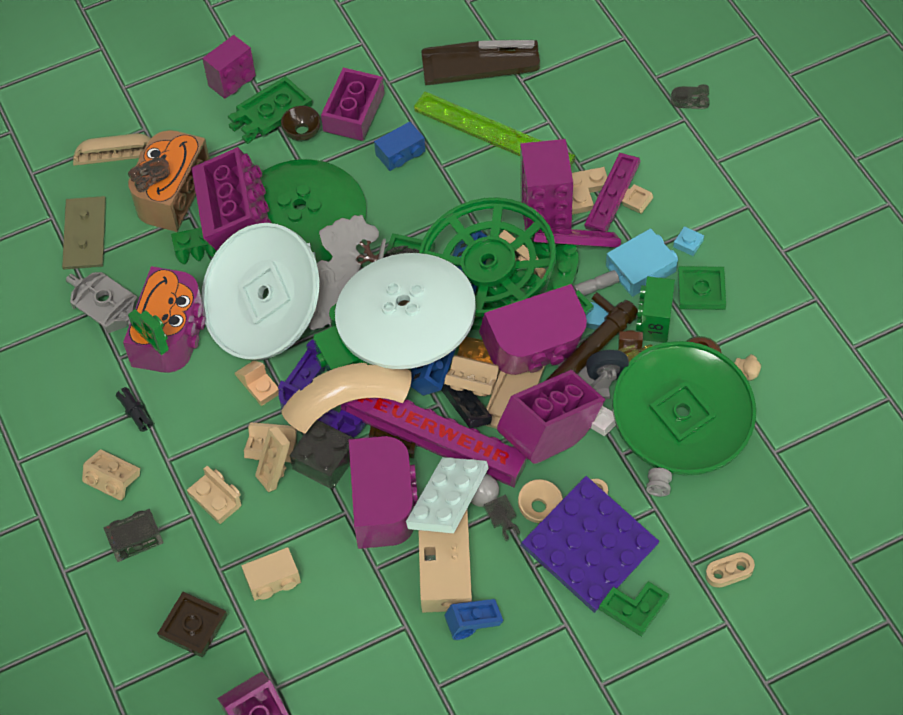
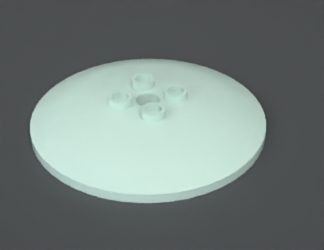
(235, 284)
(409, 335)

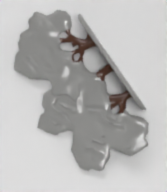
(341, 242)

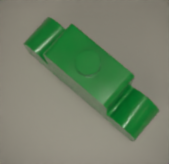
(331, 349)

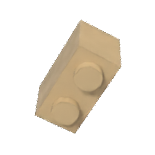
(271, 574)

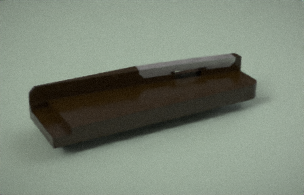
(479, 60)

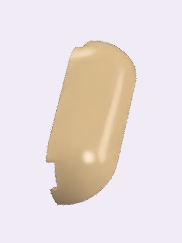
(110, 149)

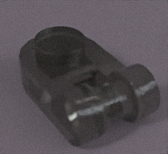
(683, 97)
(157, 170)

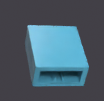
(641, 258)

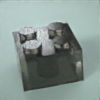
(322, 454)

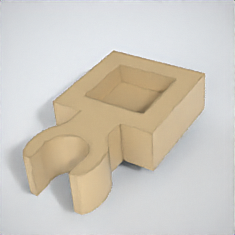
(637, 198)

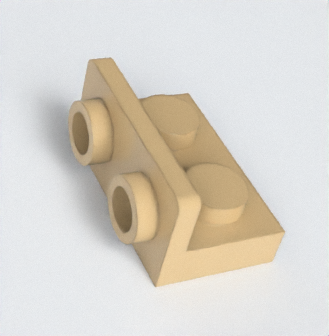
(109, 474)
(215, 495)

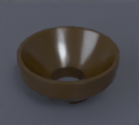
(300, 117)

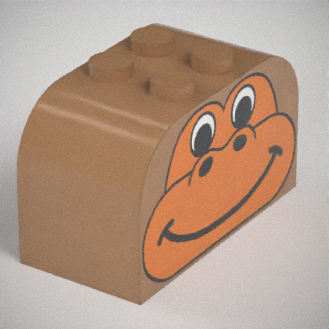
(170, 199)

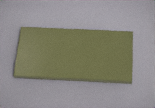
(84, 233)

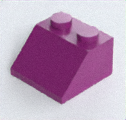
(253, 697)

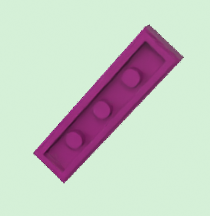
(612, 193)
(580, 237)

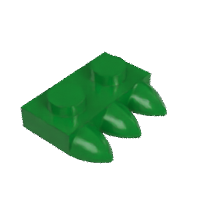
(191, 242)

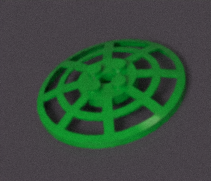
(494, 248)

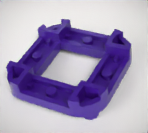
(302, 376)

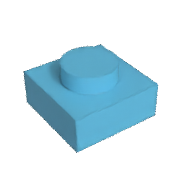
(688, 241)

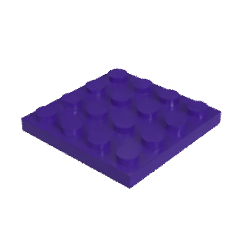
(589, 543)

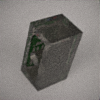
(133, 535)

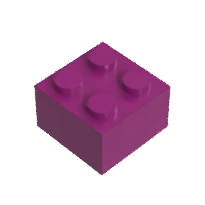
(229, 66)

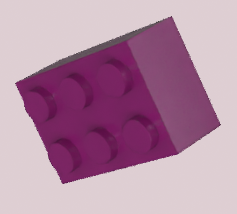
(352, 104)

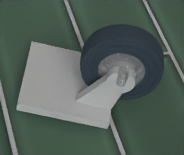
(603, 369)

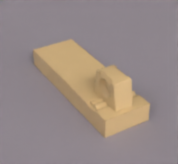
(272, 459)

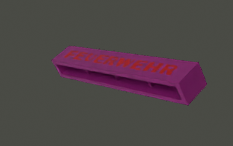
(439, 435)

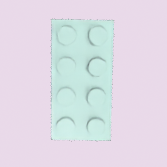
(447, 495)

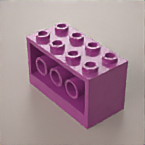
(547, 182)
(229, 195)

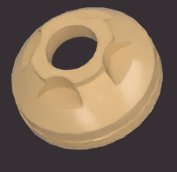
(538, 491)

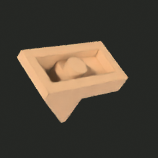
(257, 382)

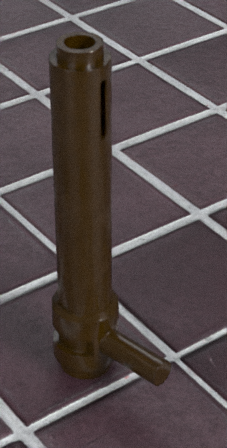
(615, 321)

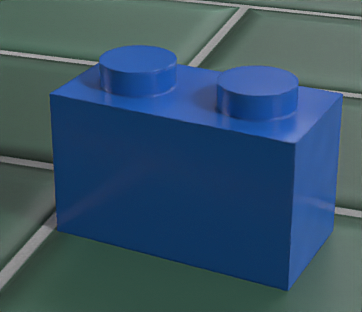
(399, 146)

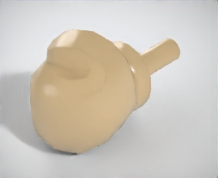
(749, 366)

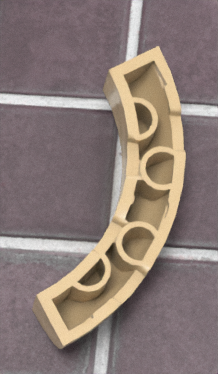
(341, 386)

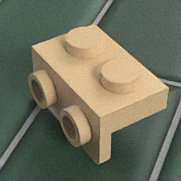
(472, 375)
(258, 435)

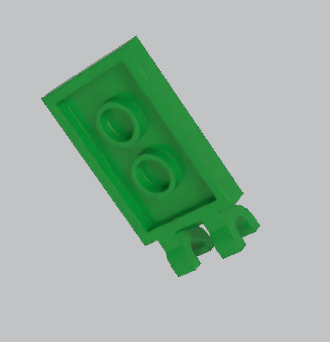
(265, 109)

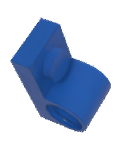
(467, 617)

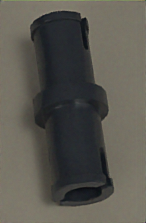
(134, 409)

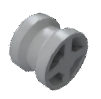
(659, 482)

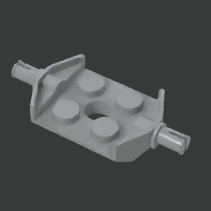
(109, 313)

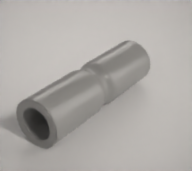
(599, 282)

